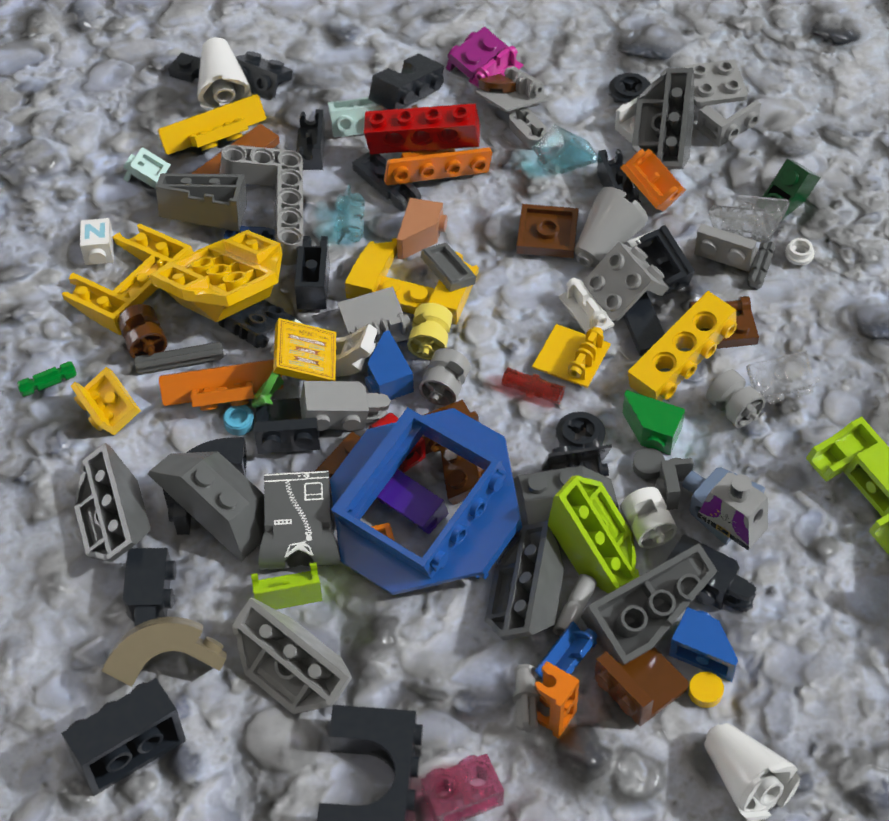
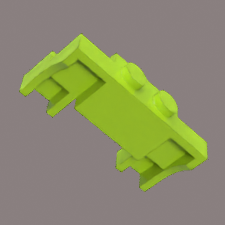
(865, 461)

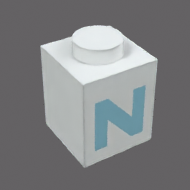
(97, 241)

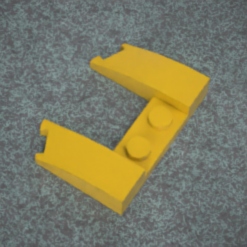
(370, 276)
(106, 305)

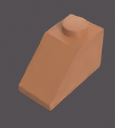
(420, 226)

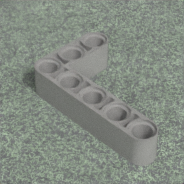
(284, 172)

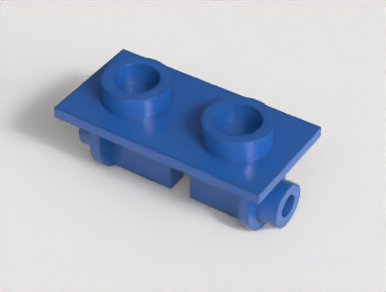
(569, 649)

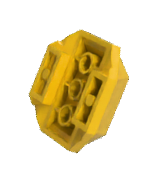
(223, 275)

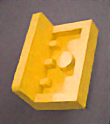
(106, 402)

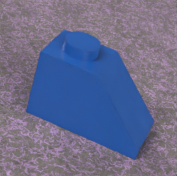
(389, 370)
(704, 644)

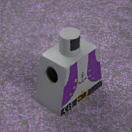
(736, 510)

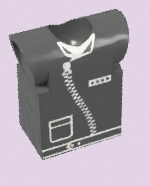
(298, 521)

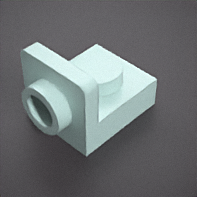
(145, 167)

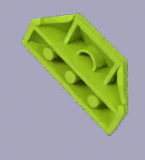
(593, 533)

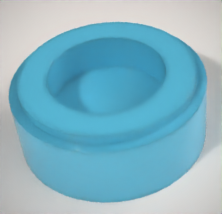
(238, 420)

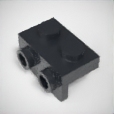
(263, 74)

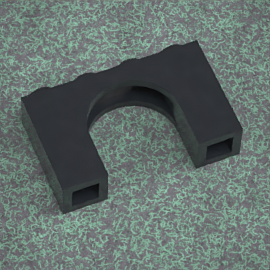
(385, 735)

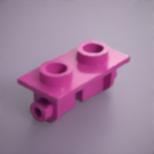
(503, 60)

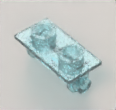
(348, 207)

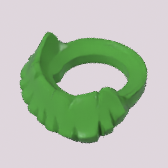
(266, 391)

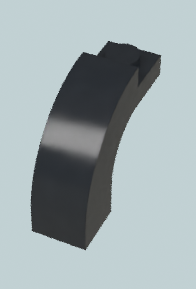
(233, 450)

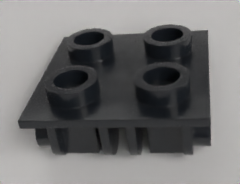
(255, 322)
(590, 456)

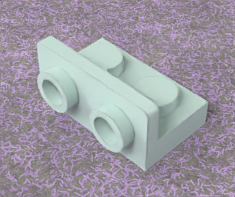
(349, 115)

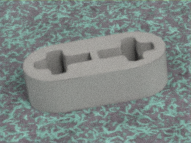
(522, 130)

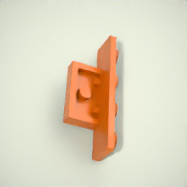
(436, 165)
(216, 385)

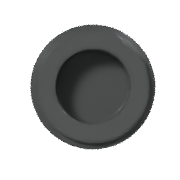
(647, 463)

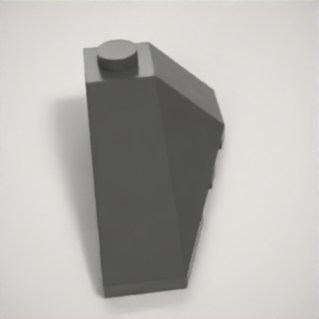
(645, 608)

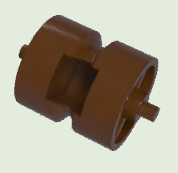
(142, 330)

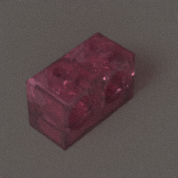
(466, 798)

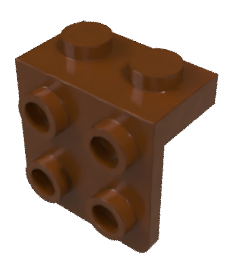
(641, 685)

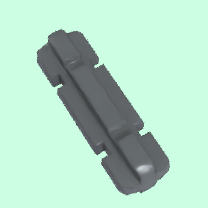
(761, 264)

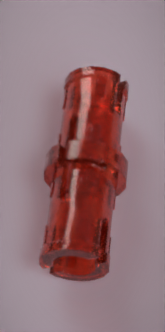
(533, 385)

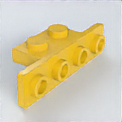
(212, 125)

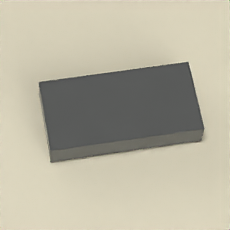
(448, 267)

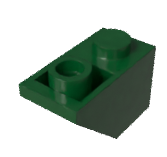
(792, 183)

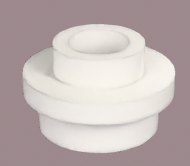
(799, 251)

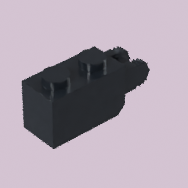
(312, 274)
(148, 584)
(725, 585)

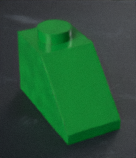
(653, 421)

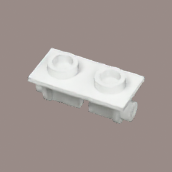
(584, 306)

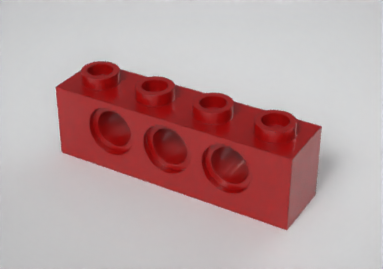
(422, 128)

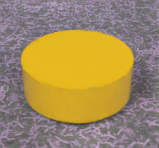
(706, 689)

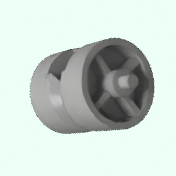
(444, 377)
(730, 394)

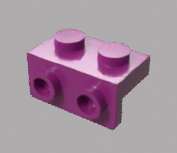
(474, 52)

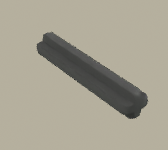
(179, 357)

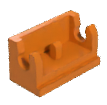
(653, 179)
(560, 694)

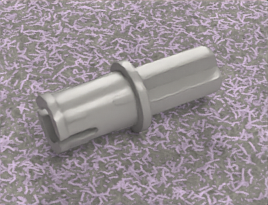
(525, 697)

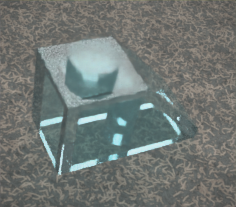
(563, 151)

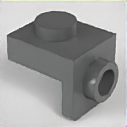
(671, 473)

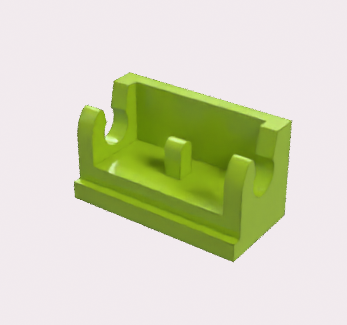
(288, 589)

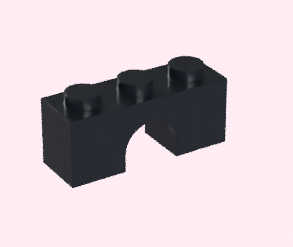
(417, 80)

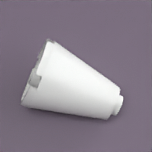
(220, 76)
(751, 771)

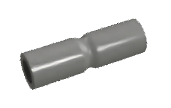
(576, 603)

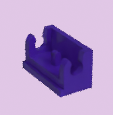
(413, 502)

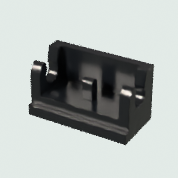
(311, 140)
(613, 176)
(668, 258)

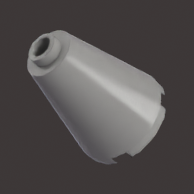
(609, 222)

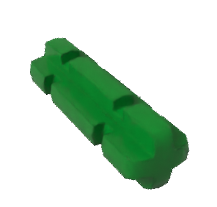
(46, 379)

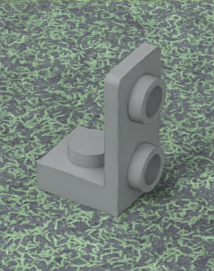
(722, 130)

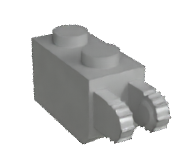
(341, 404)

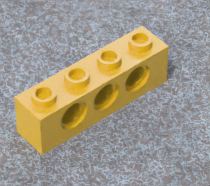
(706, 313)

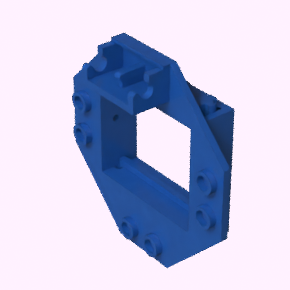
(470, 538)

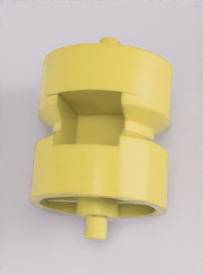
(429, 330)

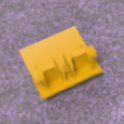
(572, 354)

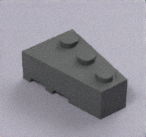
(203, 199)

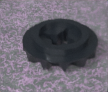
(627, 81)
(575, 423)

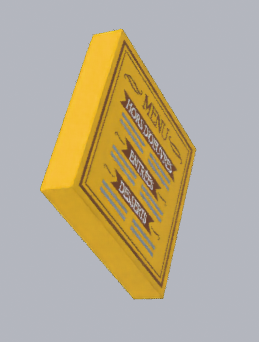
(304, 351)

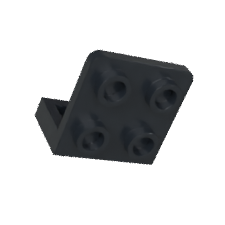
(283, 430)

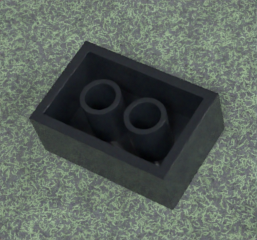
(124, 736)

